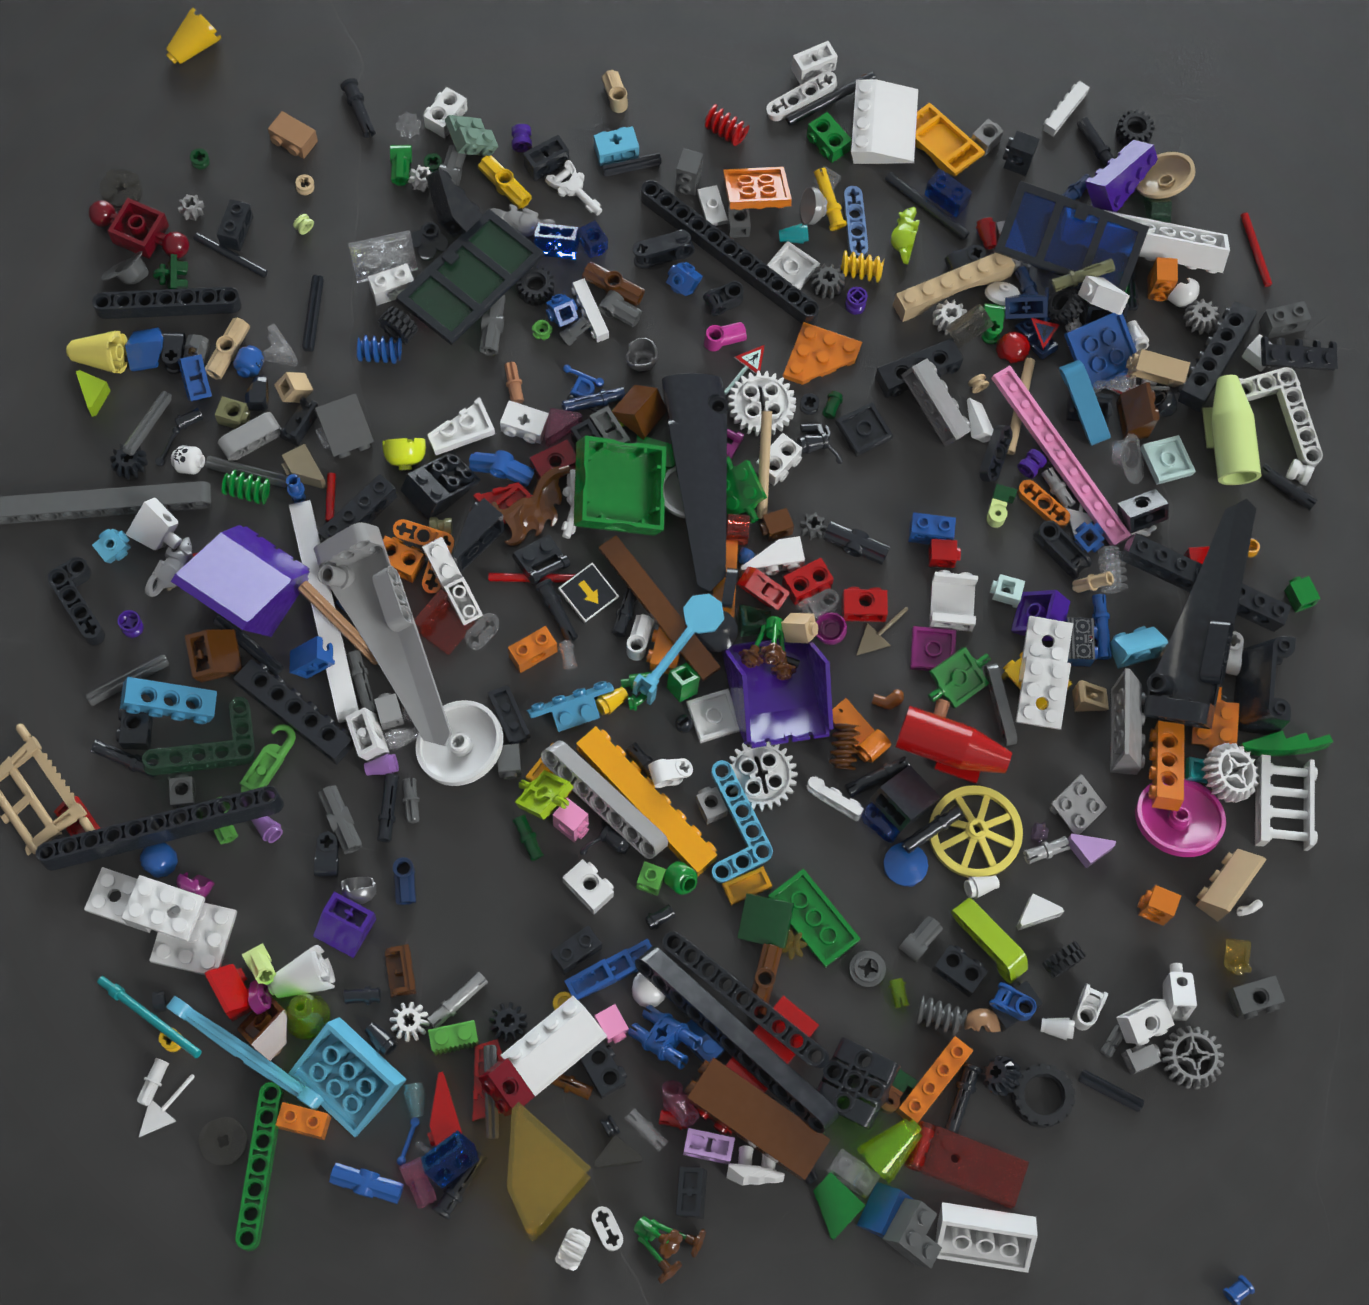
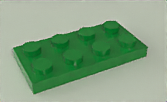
(816, 918)

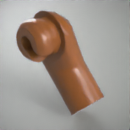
(890, 701)

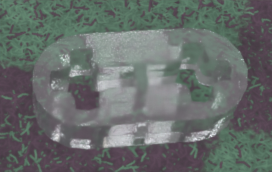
(485, 634)

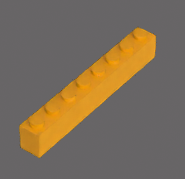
(641, 792)

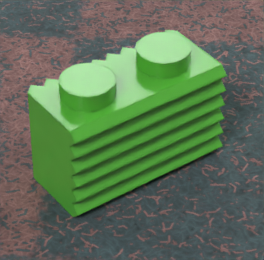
(453, 1037)

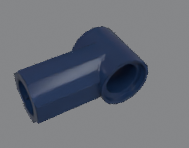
(405, 883)

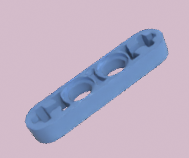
(853, 223)

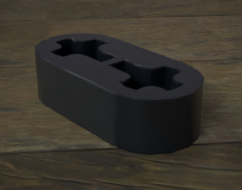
(729, 587)

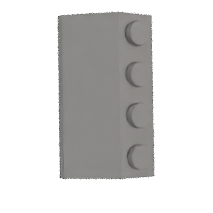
(936, 402)

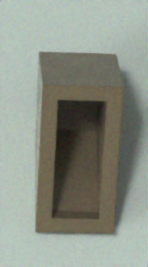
(302, 464)

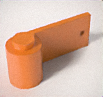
(871, 742)

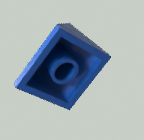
(881, 1208)

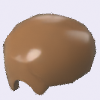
(982, 1017)

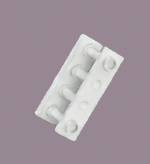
(1265, 811)

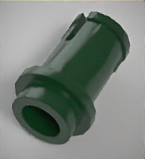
(832, 404)

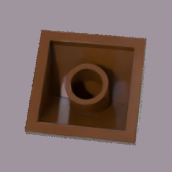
(640, 409)

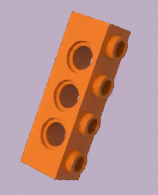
(1170, 795)
(934, 1080)

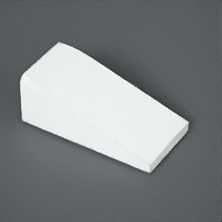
(979, 423)

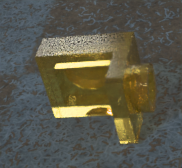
(1237, 956)

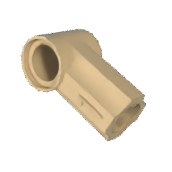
(615, 91)

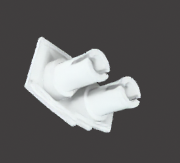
(746, 1173)

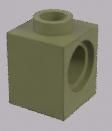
(229, 406)

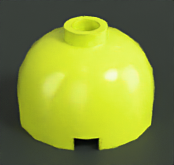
(404, 452)

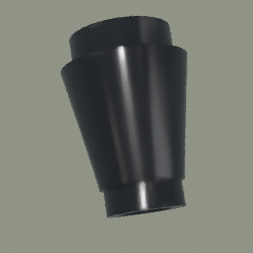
(381, 1039)

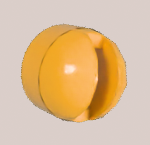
(1254, 545)

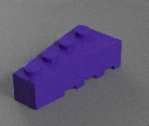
(1122, 175)

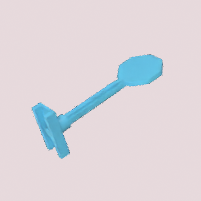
(701, 615)

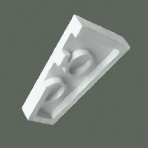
(467, 427)

